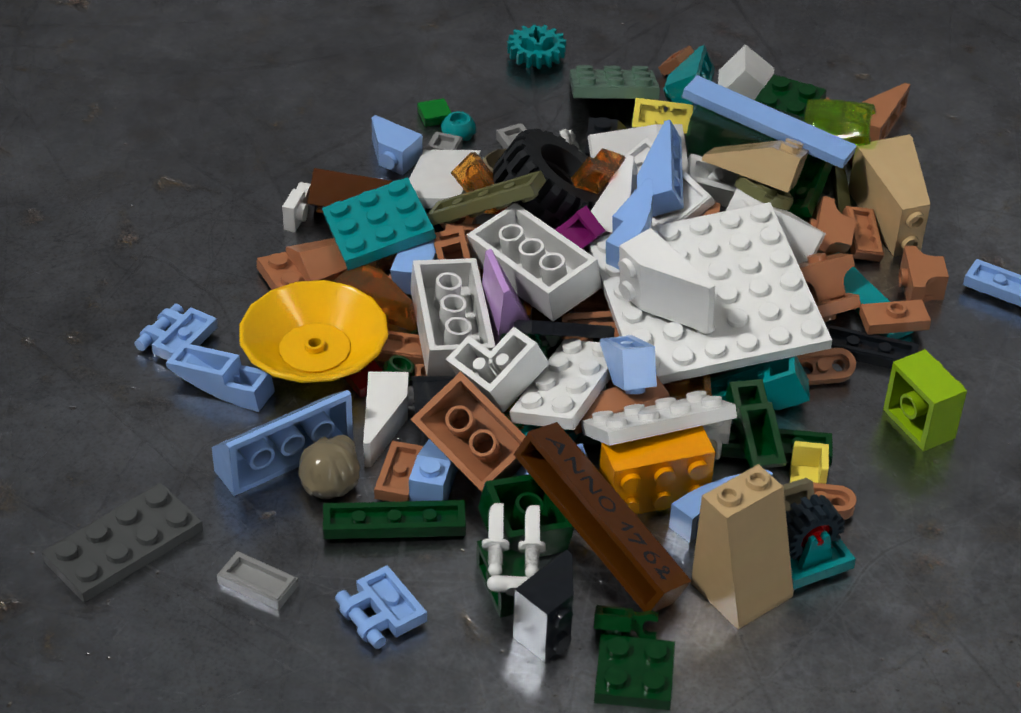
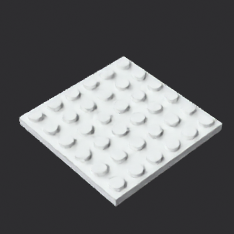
(758, 300)

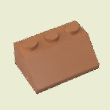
(471, 432)

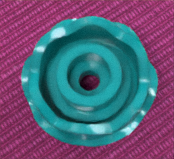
(459, 124)

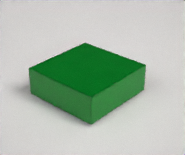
(433, 111)

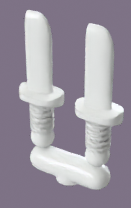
(496, 545)

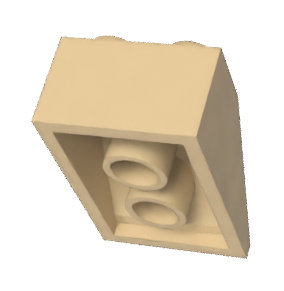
(768, 162)

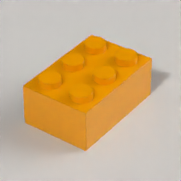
(658, 468)

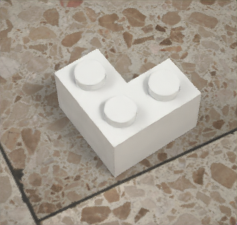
(502, 371)

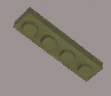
(493, 196)

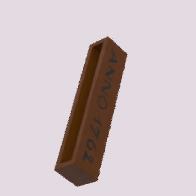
(602, 518)

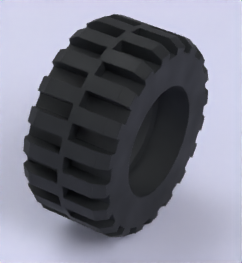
(558, 161)

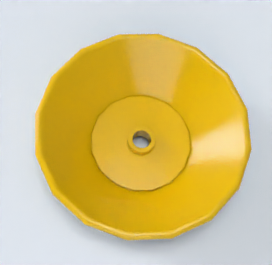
(313, 331)

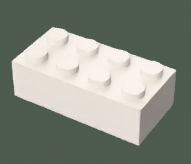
(537, 260)
(448, 309)

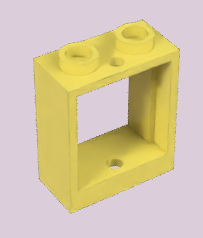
(652, 112)

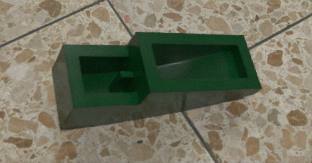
(756, 424)

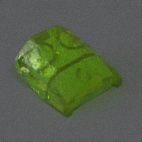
(841, 118)

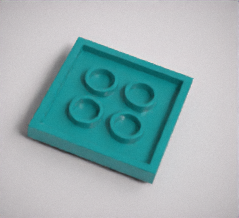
(378, 223)

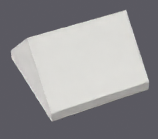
(745, 73)

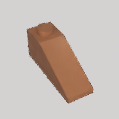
(888, 108)

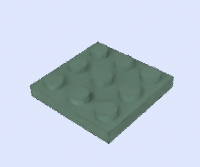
(614, 82)

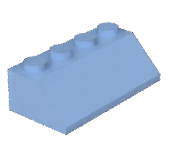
(278, 444)

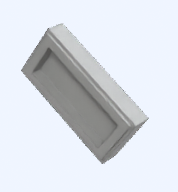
(257, 580)

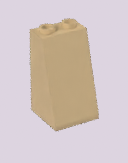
(891, 182)
(743, 547)

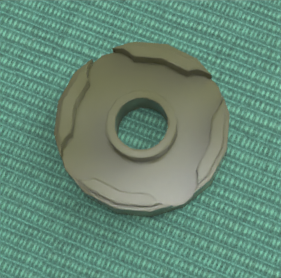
(764, 193)

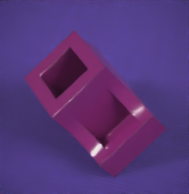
(582, 228)

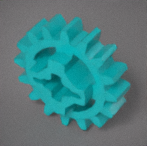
(536, 46)

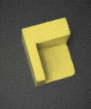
(809, 461)

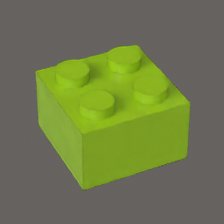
(924, 400)

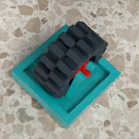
(816, 541)

